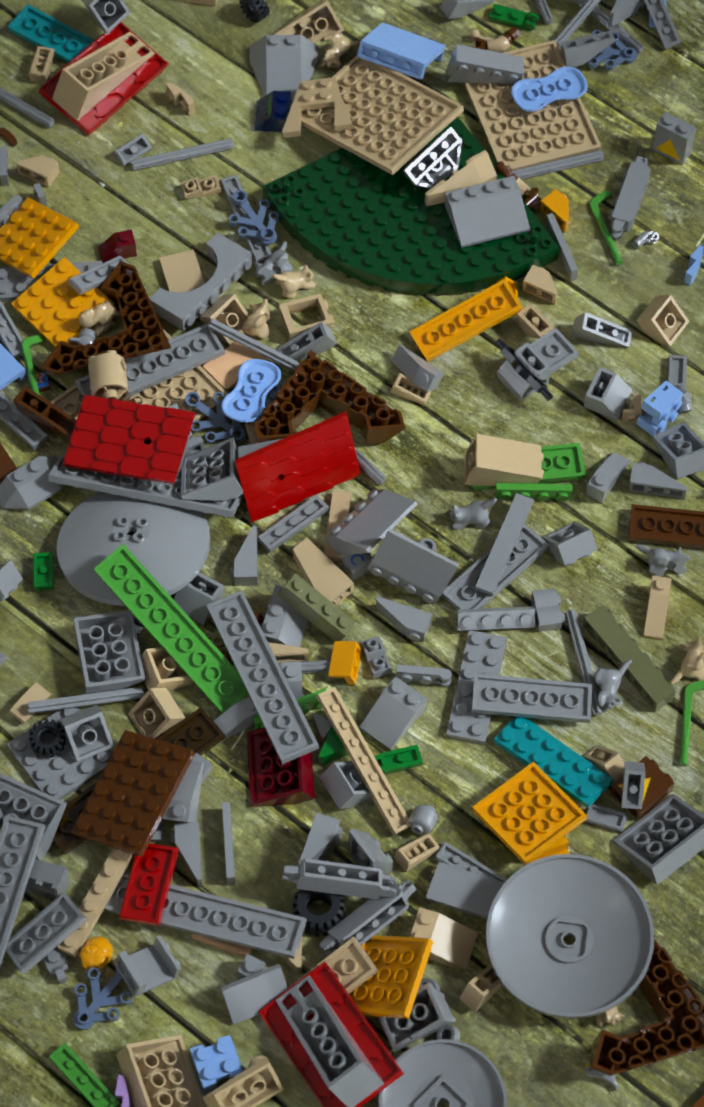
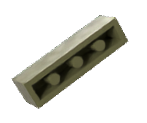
(316, 608)

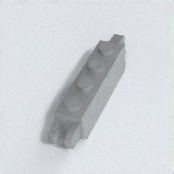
(630, 197)
(340, 879)
(369, 918)

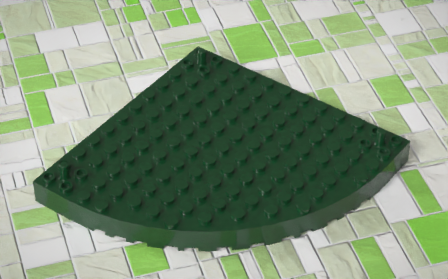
(385, 234)

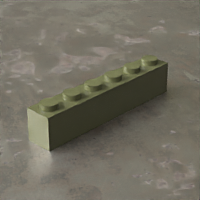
(619, 648)

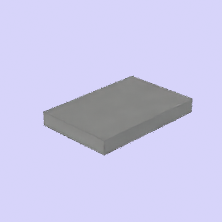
(253, 993)

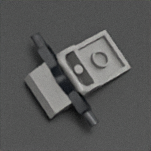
(532, 364)

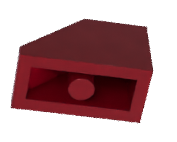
(117, 245)

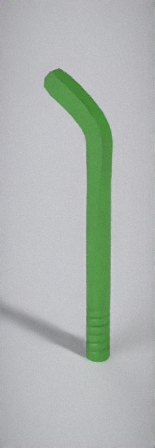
(597, 214)
(25, 347)
(690, 689)

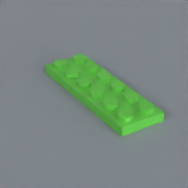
(559, 464)

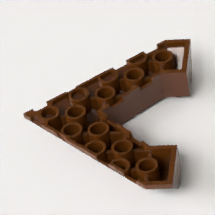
(142, 327)
(322, 385)
(676, 1033)

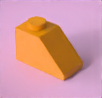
(558, 205)

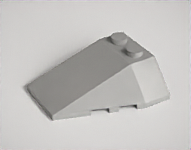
(283, 62)

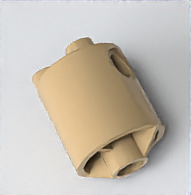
(108, 376)

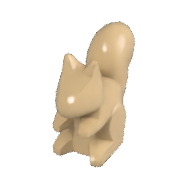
(100, 316)

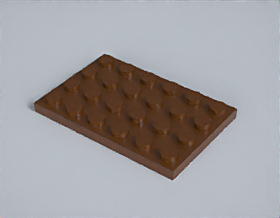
(133, 793)

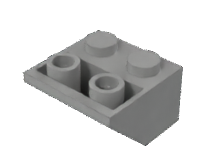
(607, 394)
(197, 595)

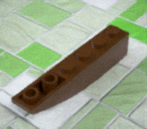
(45, 413)

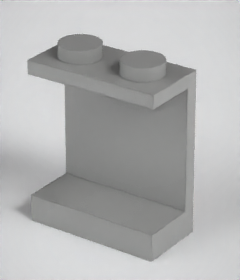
(148, 967)

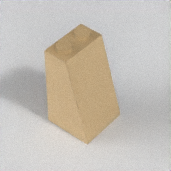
(501, 461)

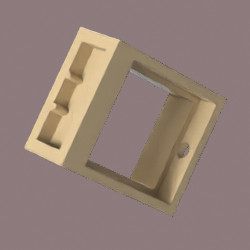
(299, 305)

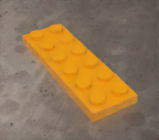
(466, 320)

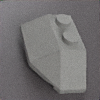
(435, 161)
(29, 484)

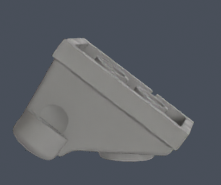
(427, 1017)

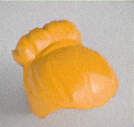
(96, 953)

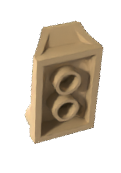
(247, 1088)

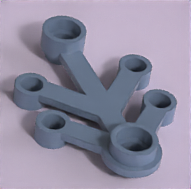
(621, 54)
(255, 220)
(217, 420)
(100, 999)

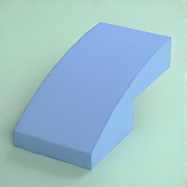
(694, 265)

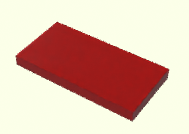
(149, 885)

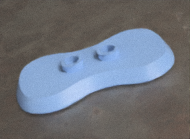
(562, 84)
(248, 397)

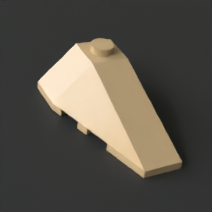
(315, 23)
(477, 171)

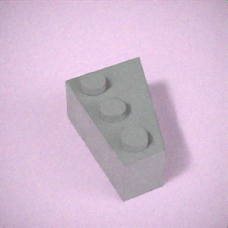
(48, 880)

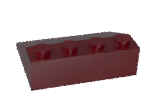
(276, 782)

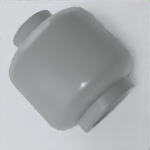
(423, 819)

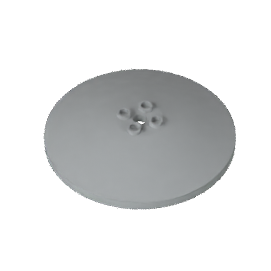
(167, 542)
(576, 899)

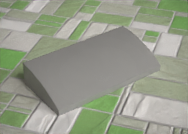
(463, 890)

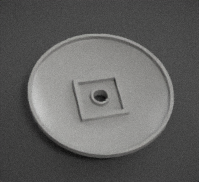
(445, 1072)

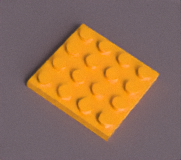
(33, 237)
(55, 306)
(529, 813)
(396, 984)

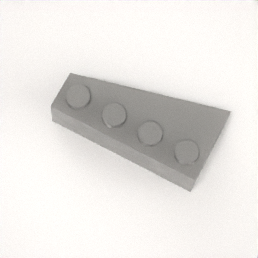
(484, 66)

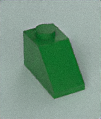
(332, 749)

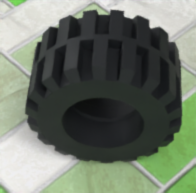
(318, 923)

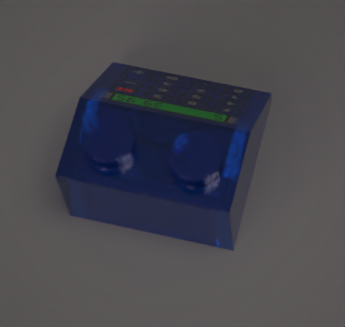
(272, 111)

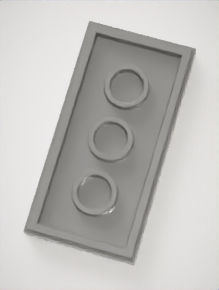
(44, 933)

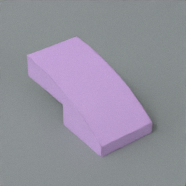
(121, 1092)

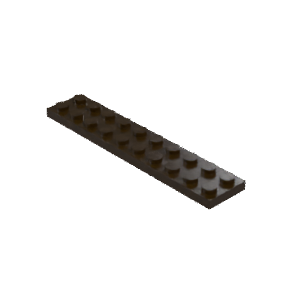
(194, 732)

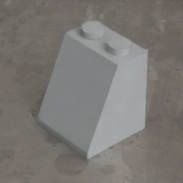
(107, 12)

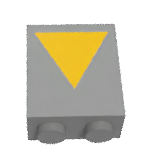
(674, 138)

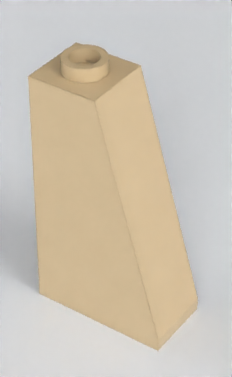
(322, 572)

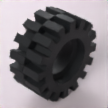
(255, 9)
(47, 727)

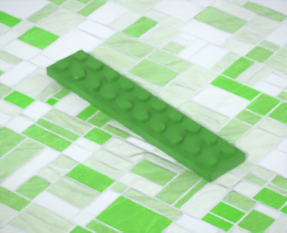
(172, 628)

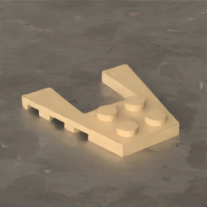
(317, 95)

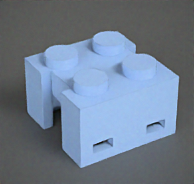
(662, 410)
(215, 1063)

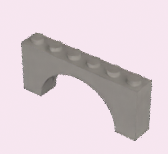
(184, 307)

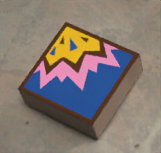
(43, 381)

